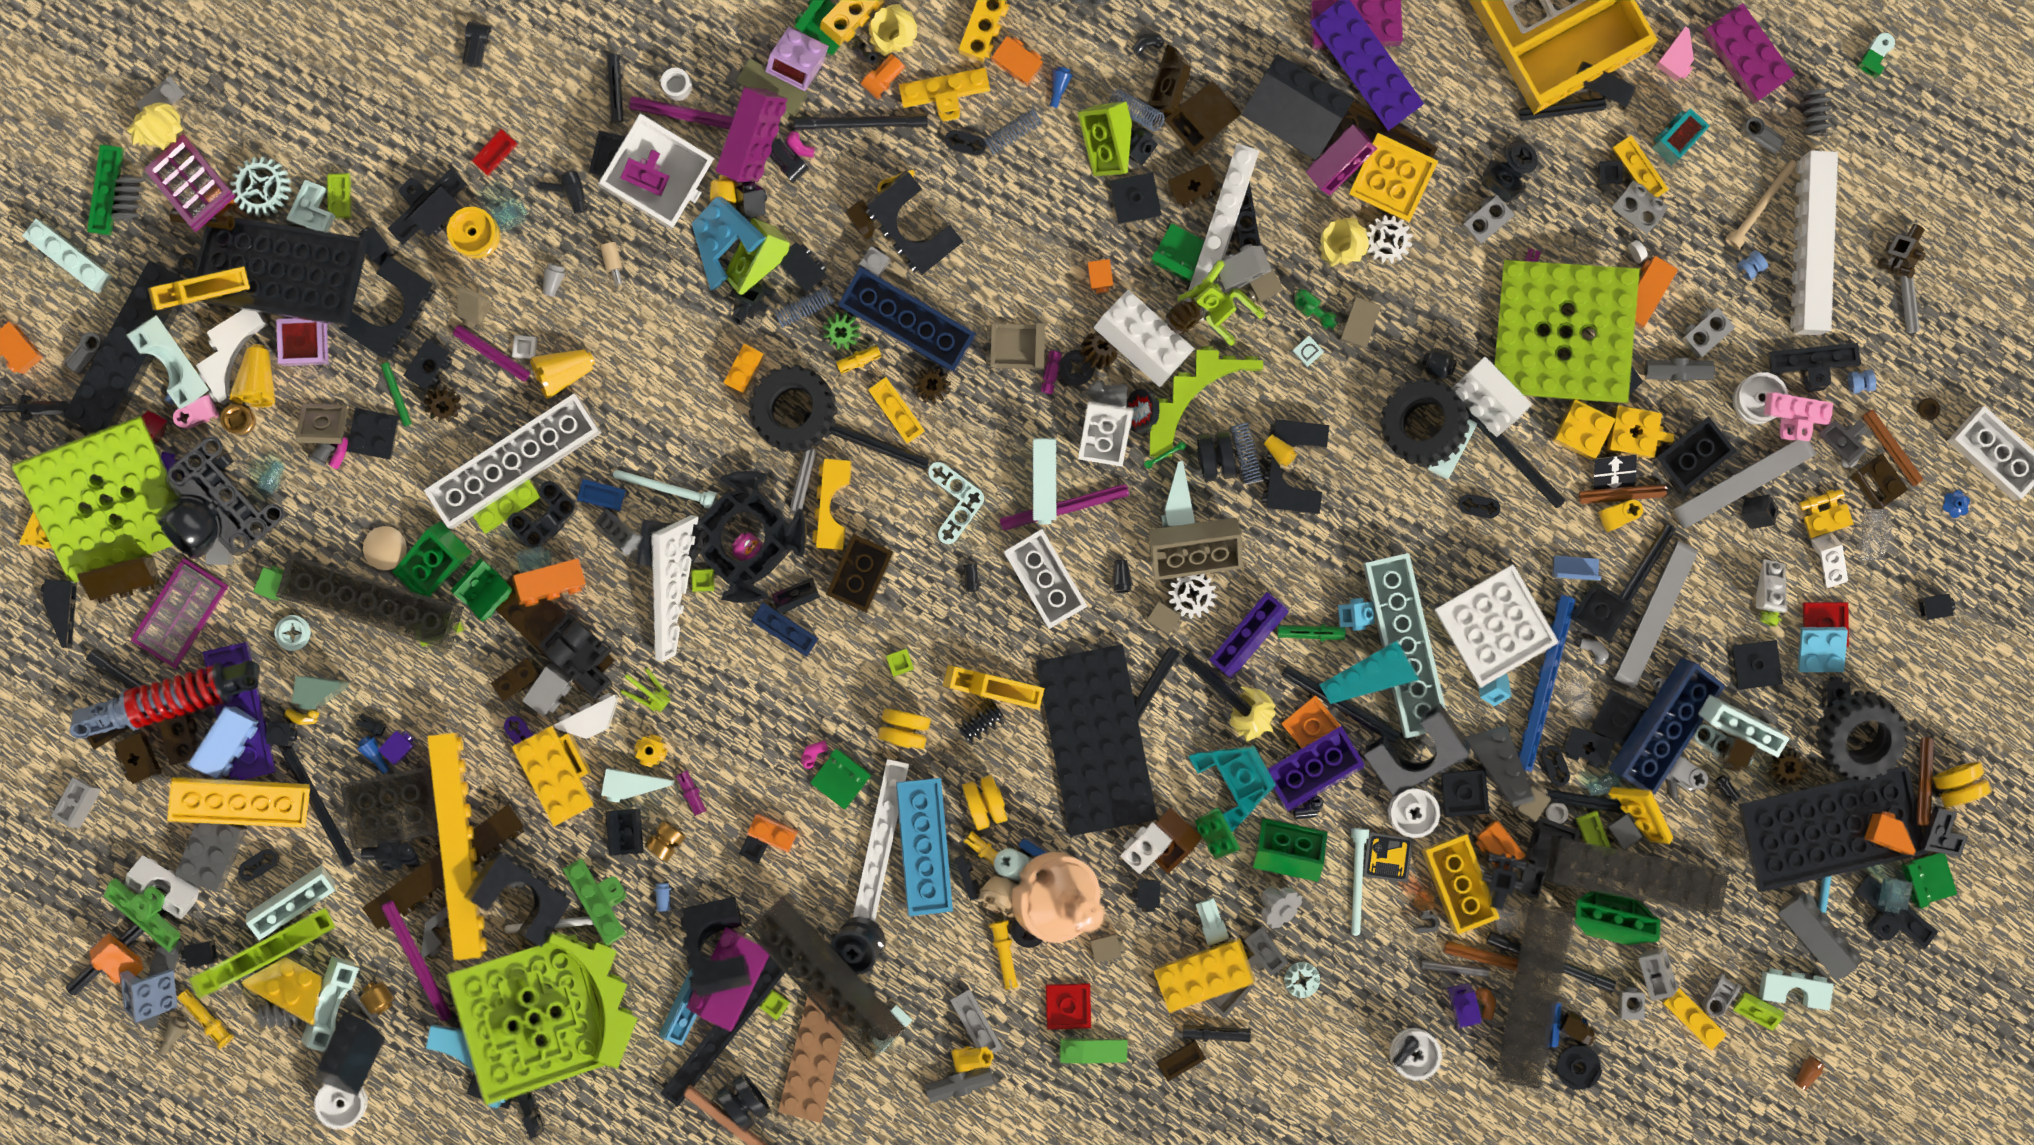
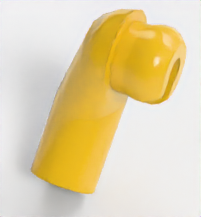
(302, 719)

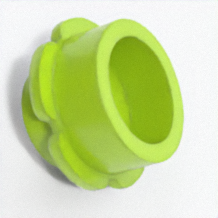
(1770, 618)

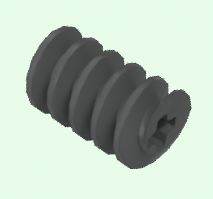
(1817, 113)
(127, 198)
(273, 1015)

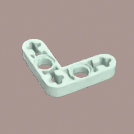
(961, 495)

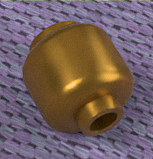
(376, 998)

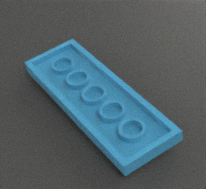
(924, 846)

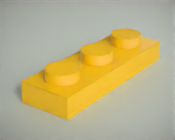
(1639, 166)
(896, 410)
(1695, 1019)

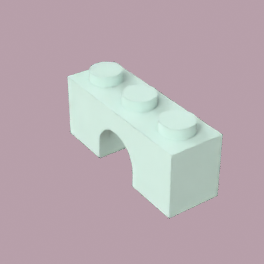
(1816, 991)

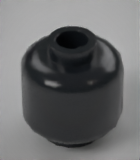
(1439, 363)

